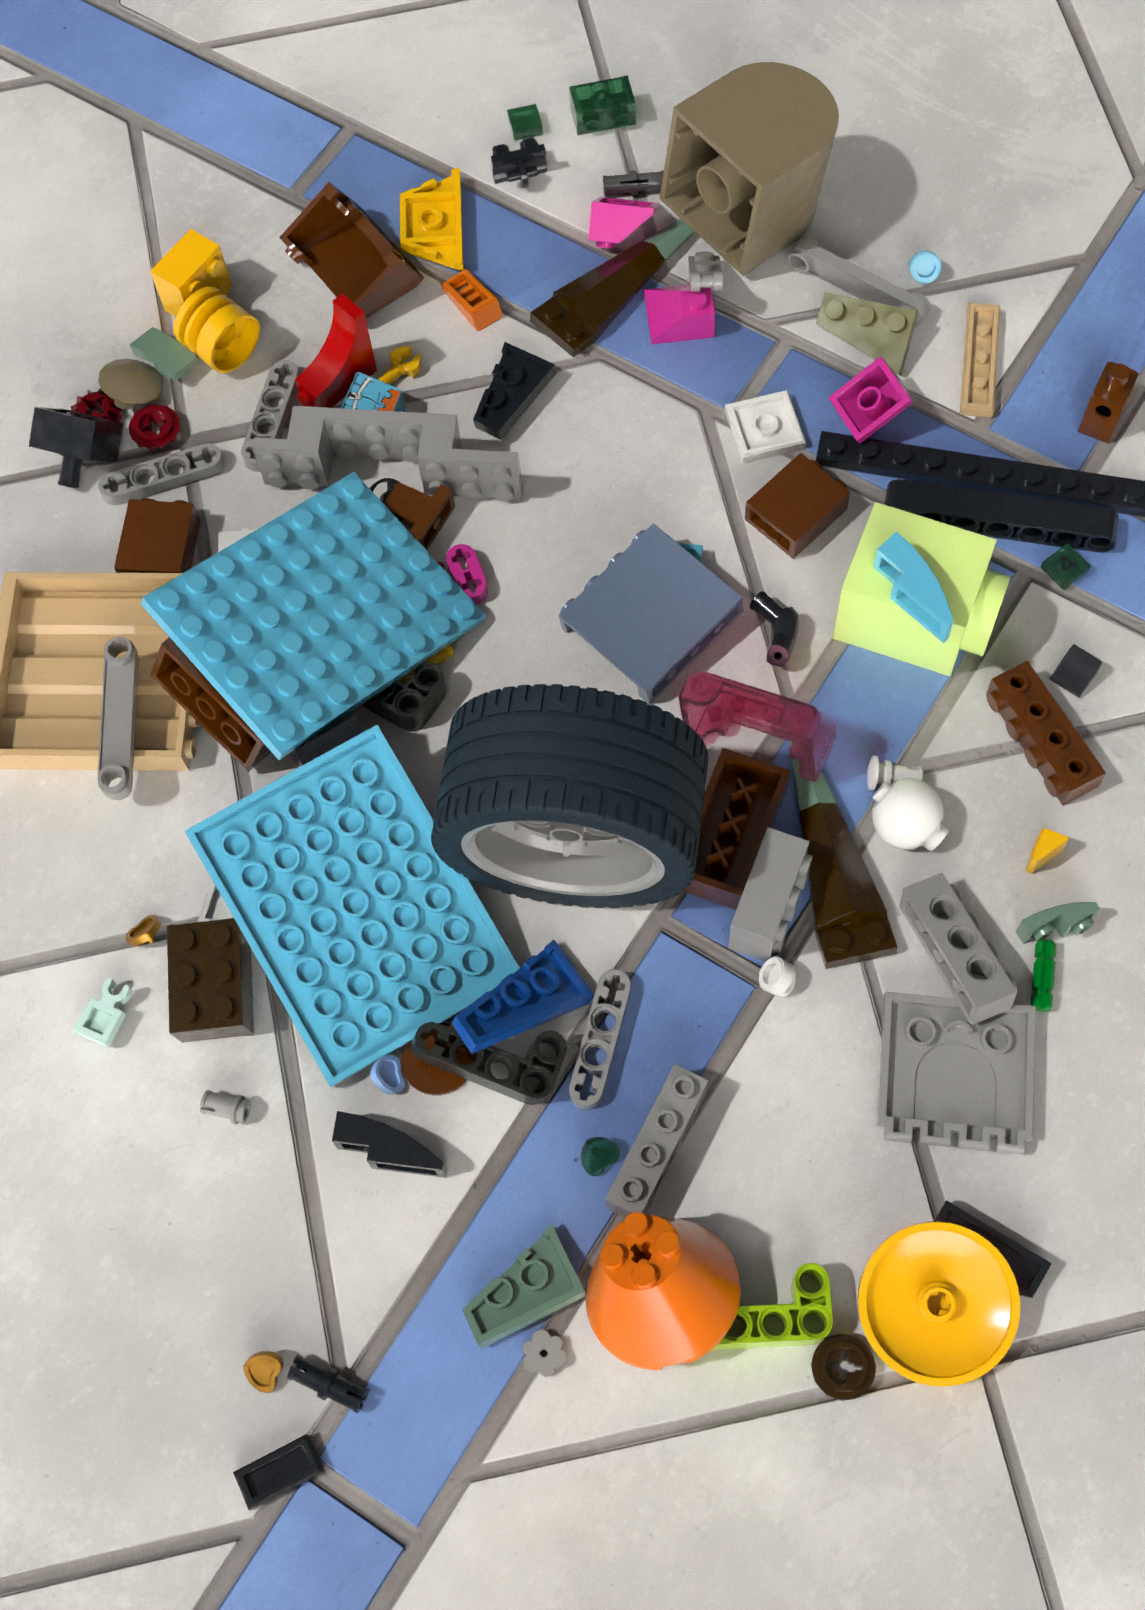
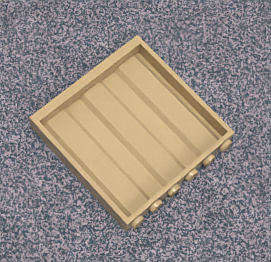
(54, 670)

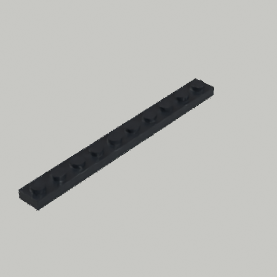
(980, 473)

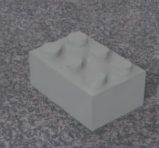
(770, 895)

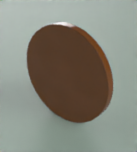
(428, 1078)

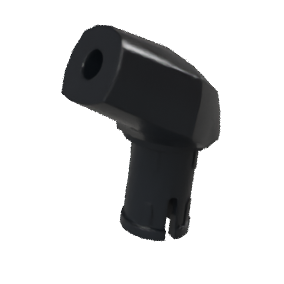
(783, 624)

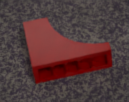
(340, 358)

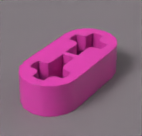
(472, 572)

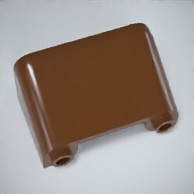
(350, 252)

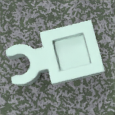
(103, 1018)

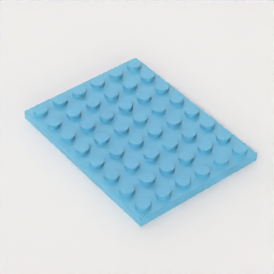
(313, 613)
(352, 904)

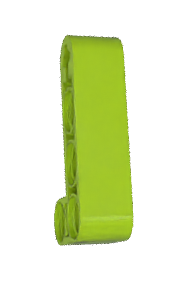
(790, 1314)

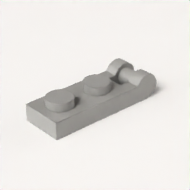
(705, 271)

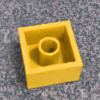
(188, 267)

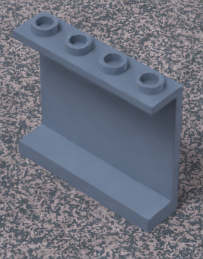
(652, 611)

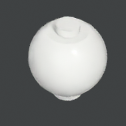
(909, 814)

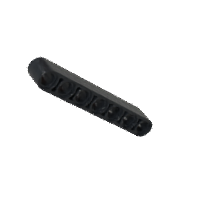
(1008, 515)

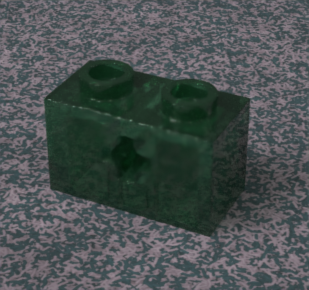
(602, 105)

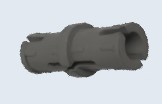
(612, 185)

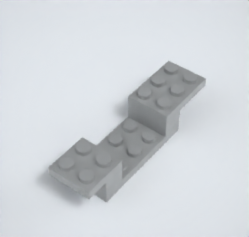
(429, 438)

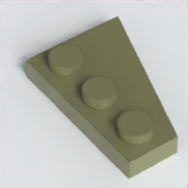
(870, 327)

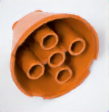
(662, 1291)

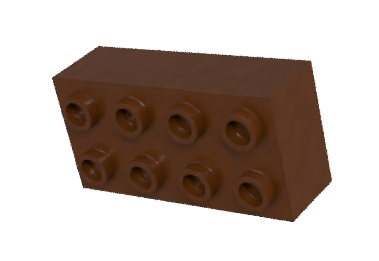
(735, 815)

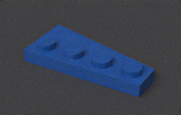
(527, 998)

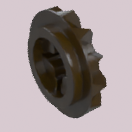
(857, 1354)

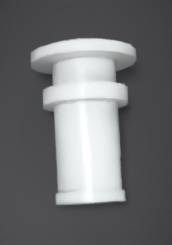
(886, 772)

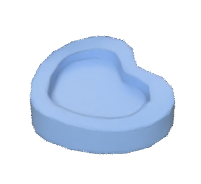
(387, 1074)

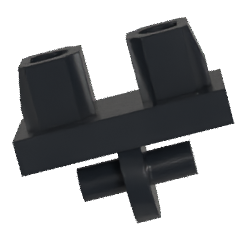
(518, 164)

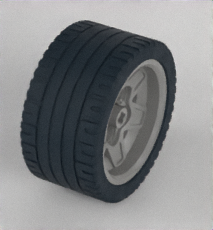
(571, 796)

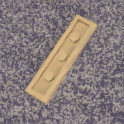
(980, 360)

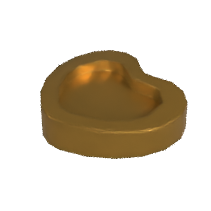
(144, 931)
(262, 1370)

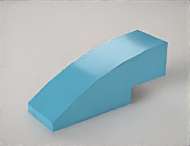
(914, 585)

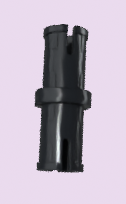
(328, 1384)

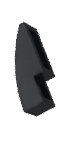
(385, 1146)

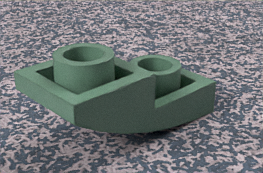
(165, 352)
(1064, 918)

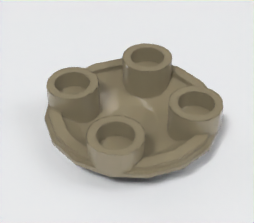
(130, 382)

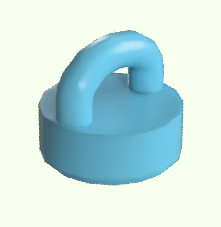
(925, 266)

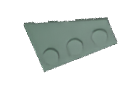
(528, 1291)

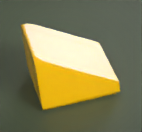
(1046, 848)

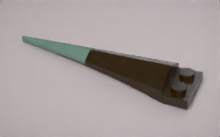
(591, 302)
(845, 902)

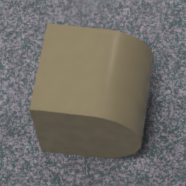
(750, 160)

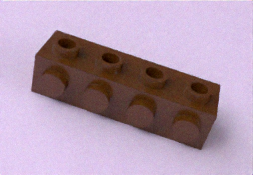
(1044, 733)

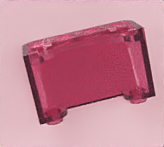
(713, 702)

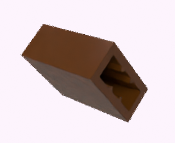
(797, 505)
(157, 537)

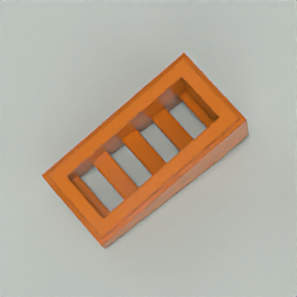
(474, 301)

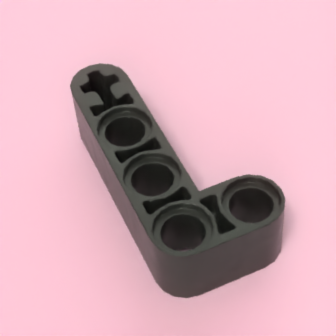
(411, 694)
(480, 1073)

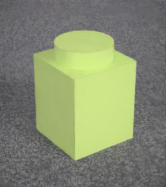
(961, 566)

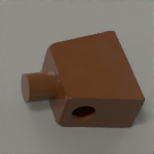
(1111, 391)

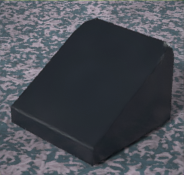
(1076, 670)

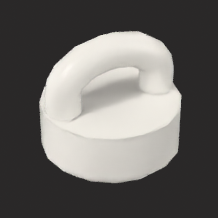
(777, 976)

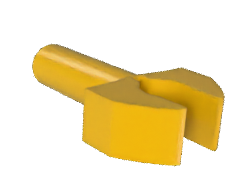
(400, 367)

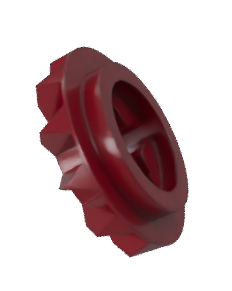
(97, 400)
(166, 420)

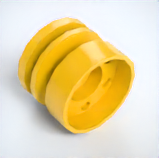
(216, 329)

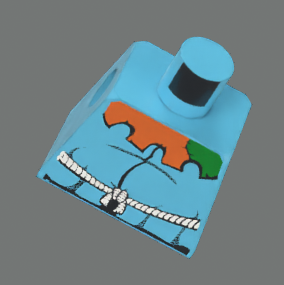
(373, 394)

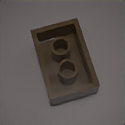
(209, 981)

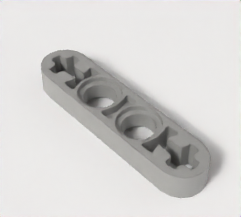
(273, 415)
(162, 478)
(600, 1039)

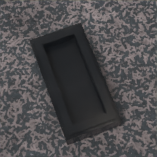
(278, 1472)

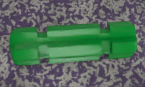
(1043, 975)

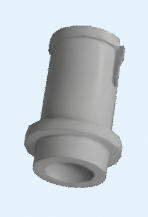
(225, 1106)

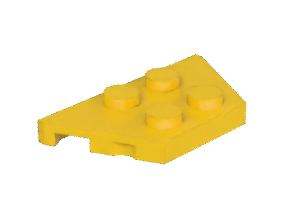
(434, 221)

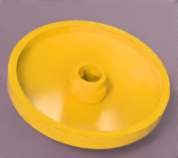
(938, 1303)

